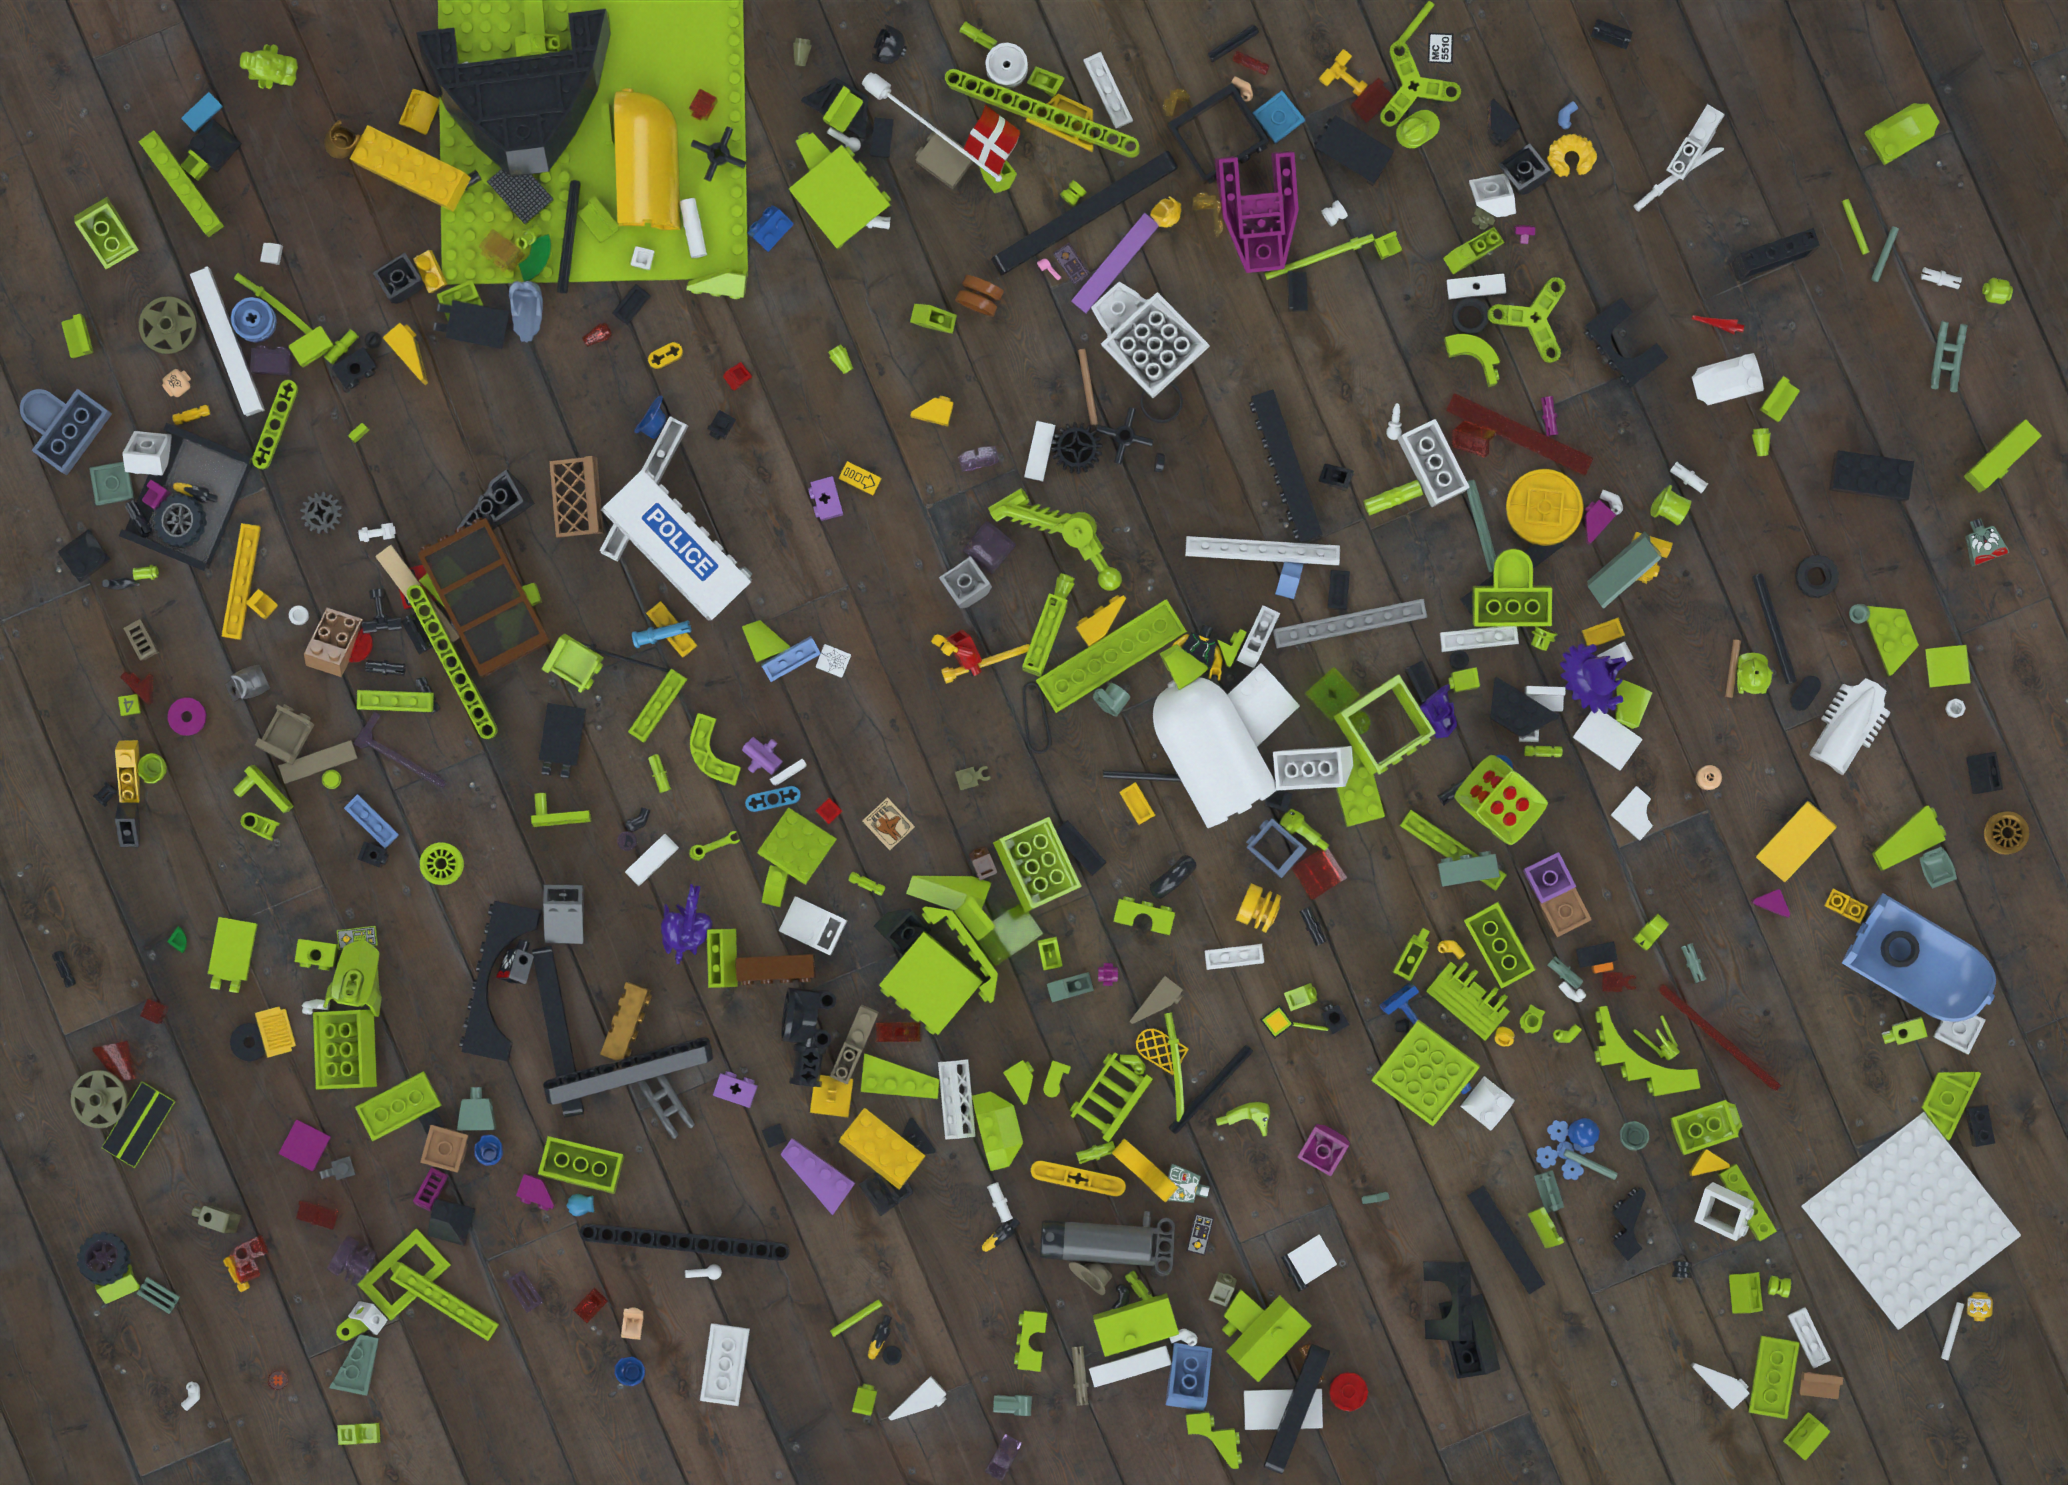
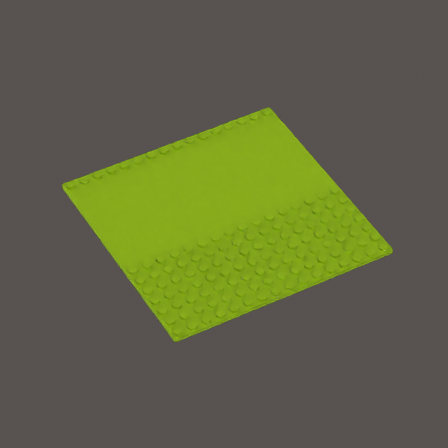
(656, 51)

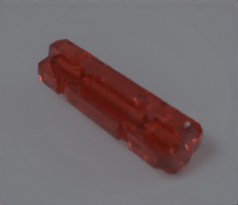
(1250, 62)

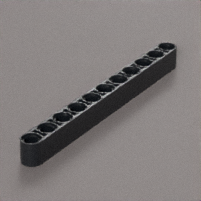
(1084, 213)
(675, 1241)

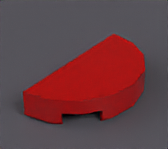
(361, 648)

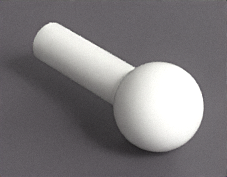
(852, 142)
(713, 1272)

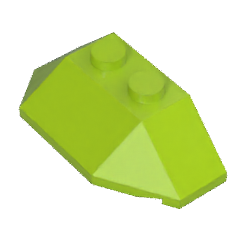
(998, 1129)

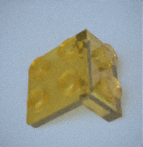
(1203, 201)

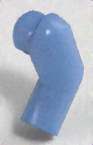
(1564, 115)

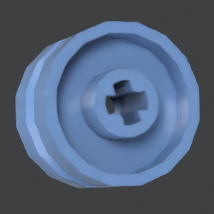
(242, 319)

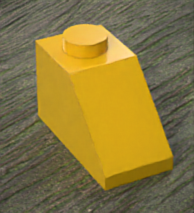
(935, 411)

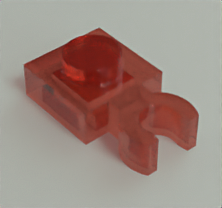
(1613, 981)

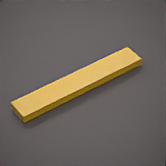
(241, 581)

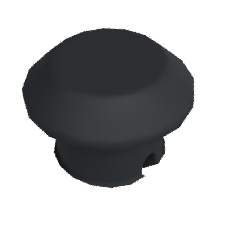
(373, 340)
(1402, 1026)

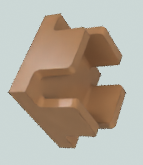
(1565, 912)
(445, 1148)

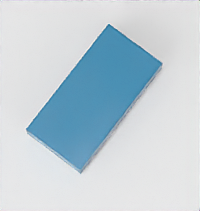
(201, 112)

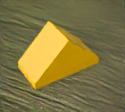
(1707, 1163)

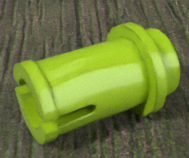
(145, 572)

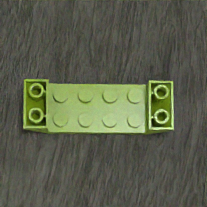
(935, 915)

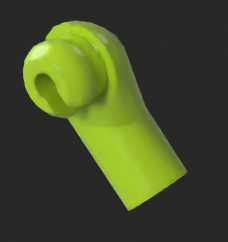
(1566, 1036)
(1134, 1061)

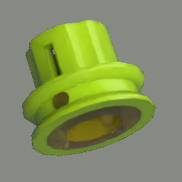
(1545, 633)

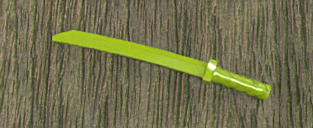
(260, 292)
(1173, 1042)

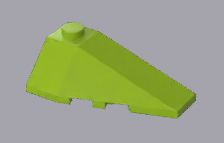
(949, 890)

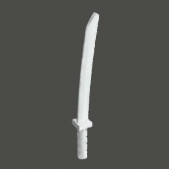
(1658, 189)

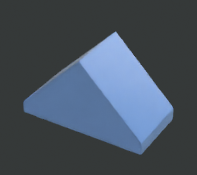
(1289, 579)

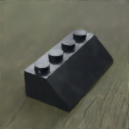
(1476, 1355)

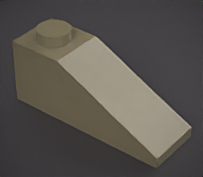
(1161, 997)

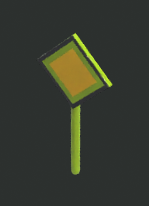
(1278, 1022)

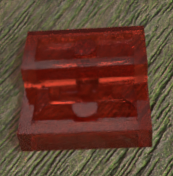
(1318, 873)

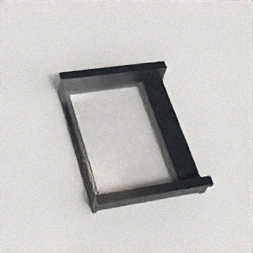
(204, 465)

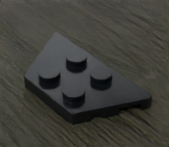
(825, 95)
(1517, 710)

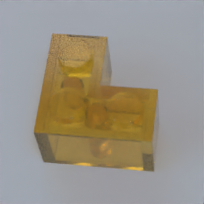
(501, 250)

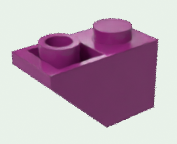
(535, 1190)

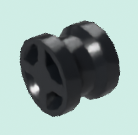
(1682, 1269)

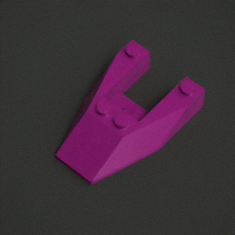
(1260, 222)

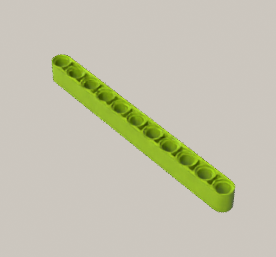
(1048, 120)

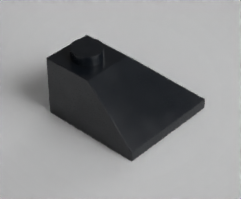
(901, 928)
(450, 1221)

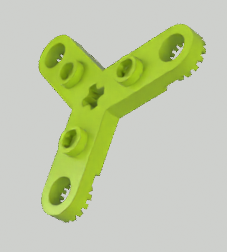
(1426, 88)
(1540, 330)

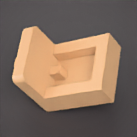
(632, 1323)

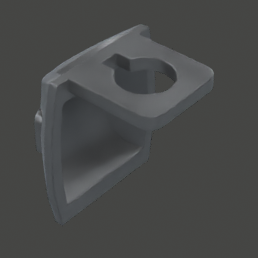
(248, 683)

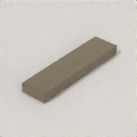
(318, 762)

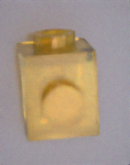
(1169, 104)

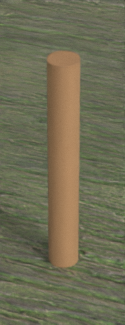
(1733, 668)

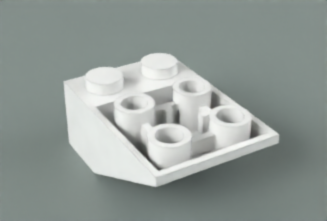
(813, 925)

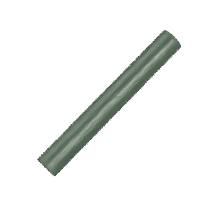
(1885, 253)
(1590, 1164)

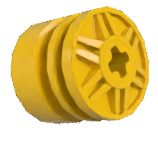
(1258, 908)

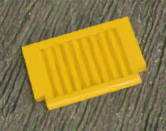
(275, 1031)

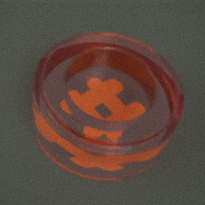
(277, 1380)

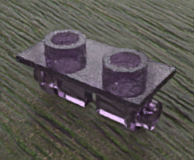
(986, 457)

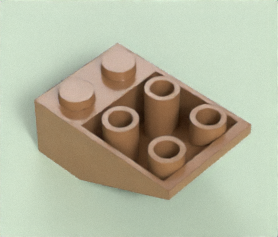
(332, 642)

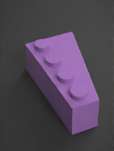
(821, 1177)

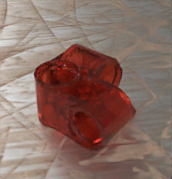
(246, 1268)

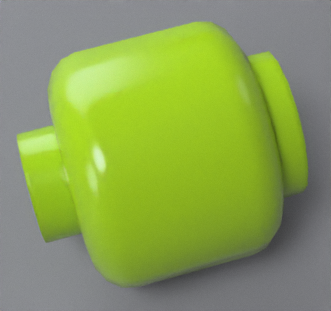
(1997, 291)

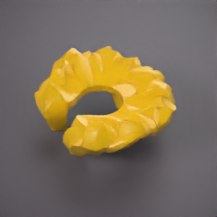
(1574, 143)

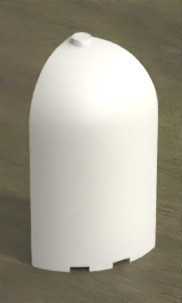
(1211, 750)

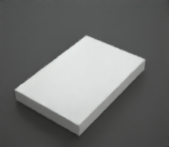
(1607, 738)

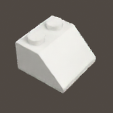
(147, 453)

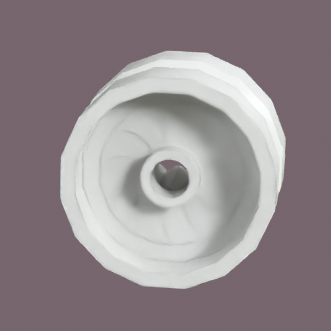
(1004, 54)

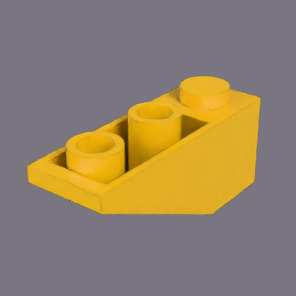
(1097, 626)
(127, 771)

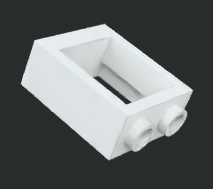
(1744, 1204)

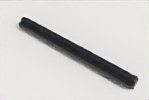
(568, 239)
(1774, 628)
(1211, 1088)

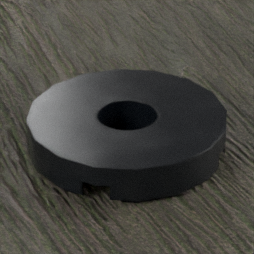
(238, 1045)

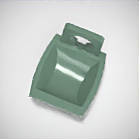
(1937, 867)

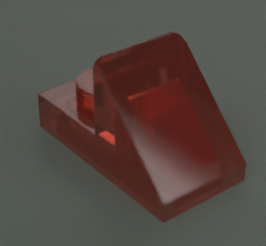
(143, 689)
(590, 1305)

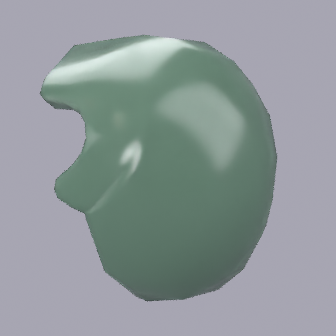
(1634, 1135)

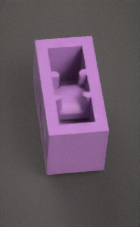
(833, 507)
(724, 1091)

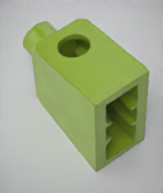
(1914, 1027)
(1241, 1313)

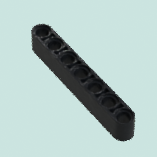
(1296, 1409)

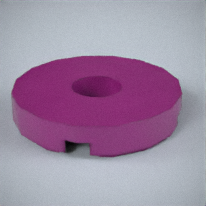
(198, 716)

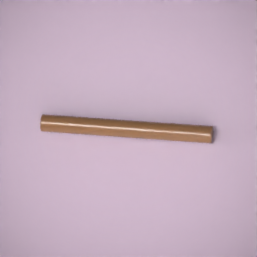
(1088, 387)

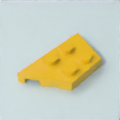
(1073, 107)

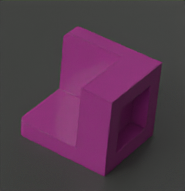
(155, 495)

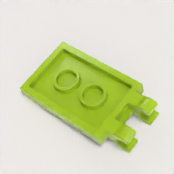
(232, 952)

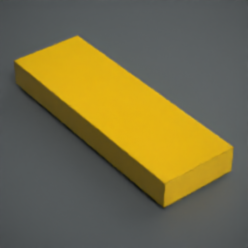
(662, 617)

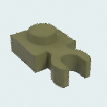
(968, 777)

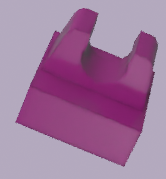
(1524, 231)

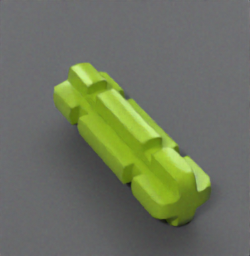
(1543, 751)
(866, 883)
(1138, 1286)

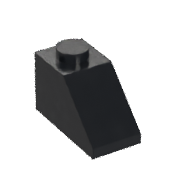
(128, 824)

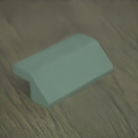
(1624, 569)

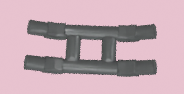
(664, 1114)

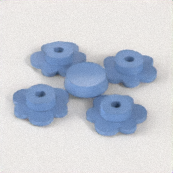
(1552, 1154)

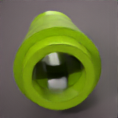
(840, 358)
(1761, 440)
(1064, 585)

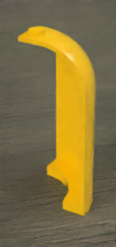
(646, 162)

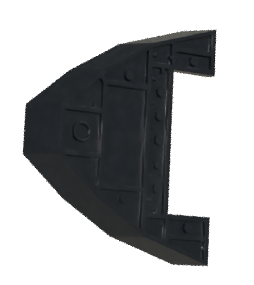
(521, 106)

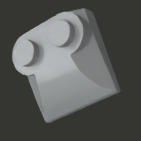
(966, 583)

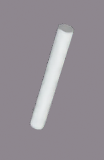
(1952, 1331)

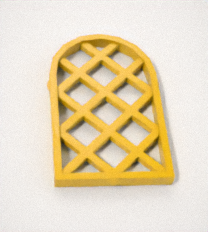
(1156, 1047)

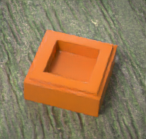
(1602, 967)

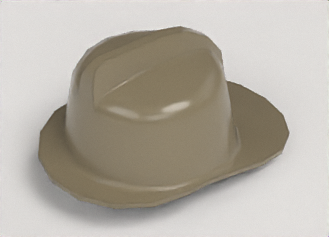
(1093, 1274)

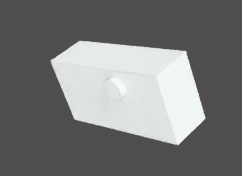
(1433, 463)

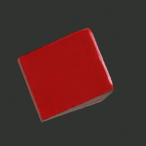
(737, 376)

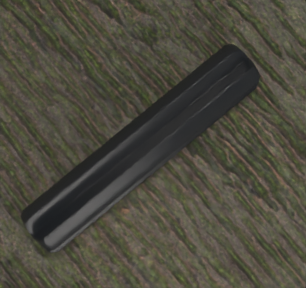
(1233, 43)

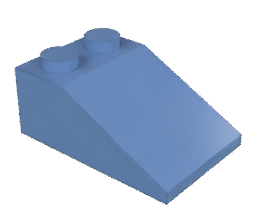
(1189, 1377)

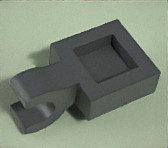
(341, 1169)

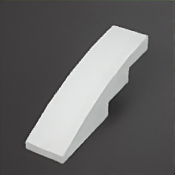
(1130, 1366)

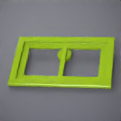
(390, 1260)

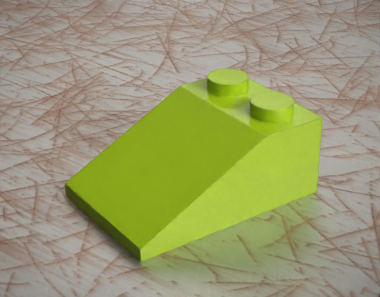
(105, 233)

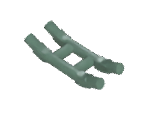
(1955, 366)

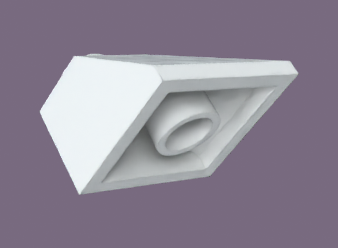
(1494, 195)

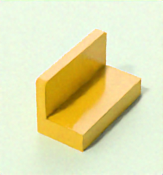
(419, 111)

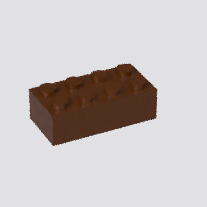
(775, 968)

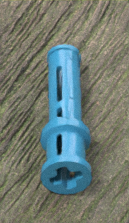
(652, 635)

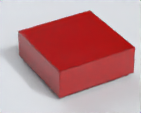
(828, 810)

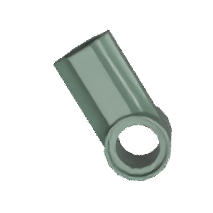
(1017, 1404)

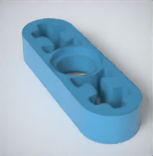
(785, 791)

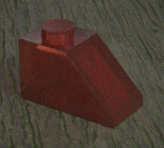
(898, 1032)

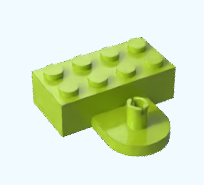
(1512, 596)

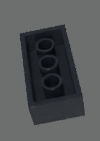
(1871, 475)

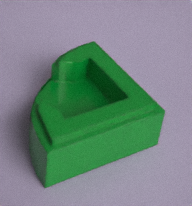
(178, 940)

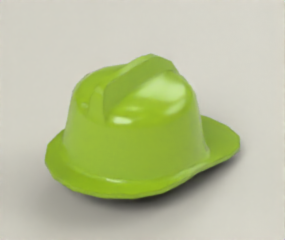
(1417, 129)

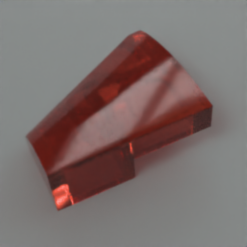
(117, 1060)

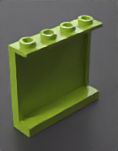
(840, 196)
(930, 983)

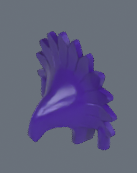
(1592, 677)

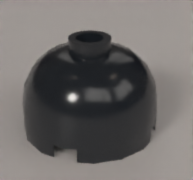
(889, 45)

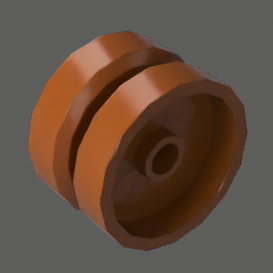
(978, 294)

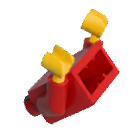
(963, 649)

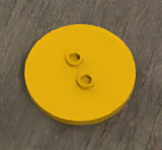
(1544, 507)

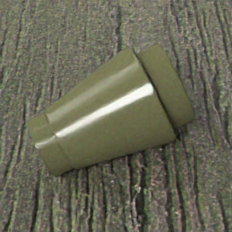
(801, 51)

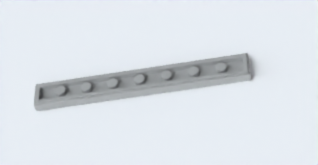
(1349, 623)

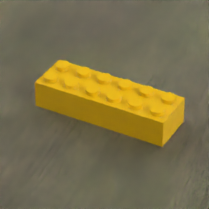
(410, 168)

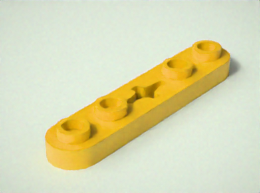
(1059, 1174)

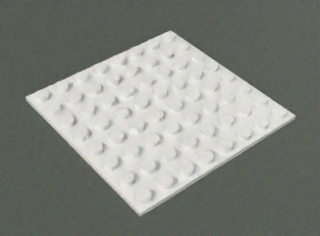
(1909, 1211)

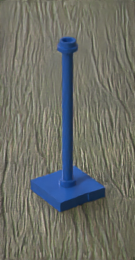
(1400, 1000)

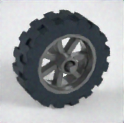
(167, 509)

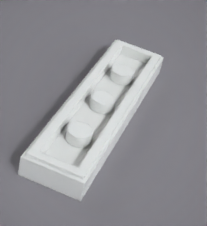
(1108, 90)
(1478, 638)

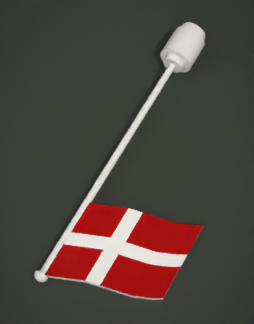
(988, 141)

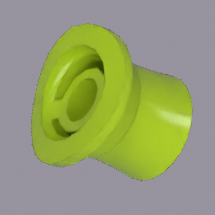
(1670, 506)

